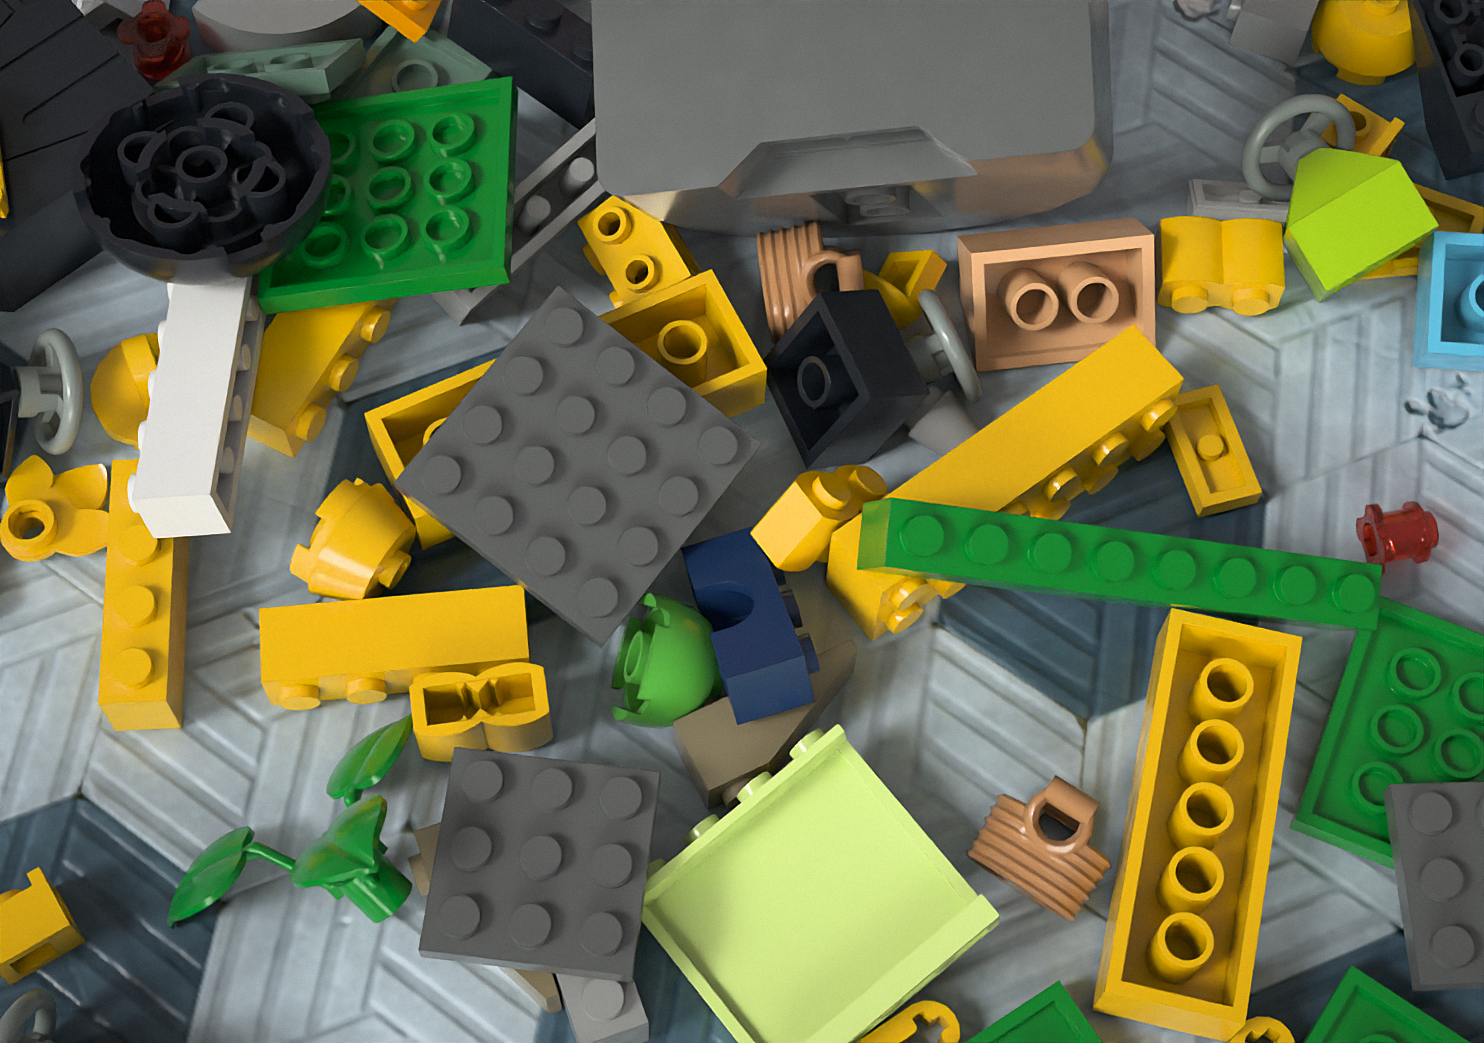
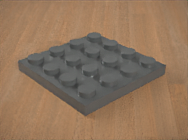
(578, 466)

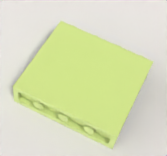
(812, 903)

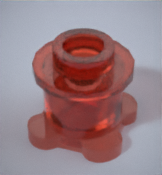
(157, 40)
(1397, 534)

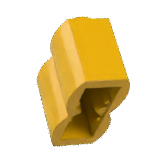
(1219, 264)
(810, 510)
(495, 710)

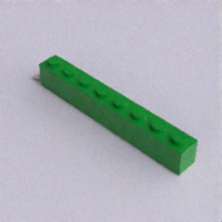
(1116, 565)

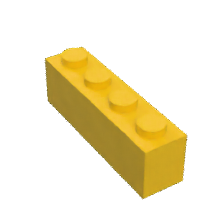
(305, 364)
(142, 618)
(387, 643)

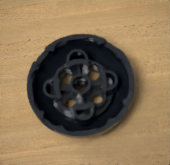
(175, 196)

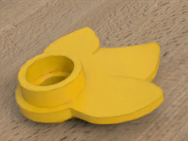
(63, 504)

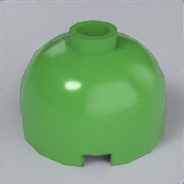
(665, 664)

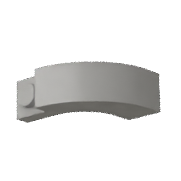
(278, 23)

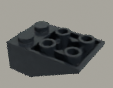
(1451, 80)

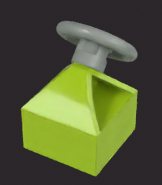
(1344, 205)

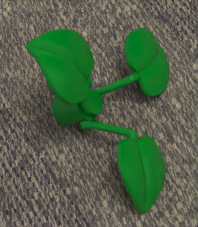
(343, 860)

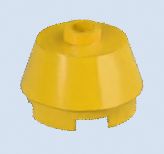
(1364, 38)
(356, 544)

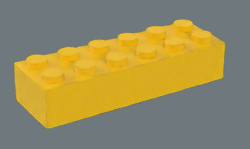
(681, 327)
(1025, 465)
(1199, 827)

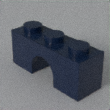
(753, 625)

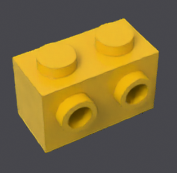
(635, 251)

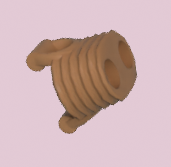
(788, 269)
(1040, 868)

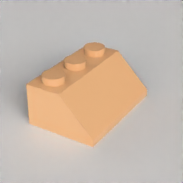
(1055, 291)

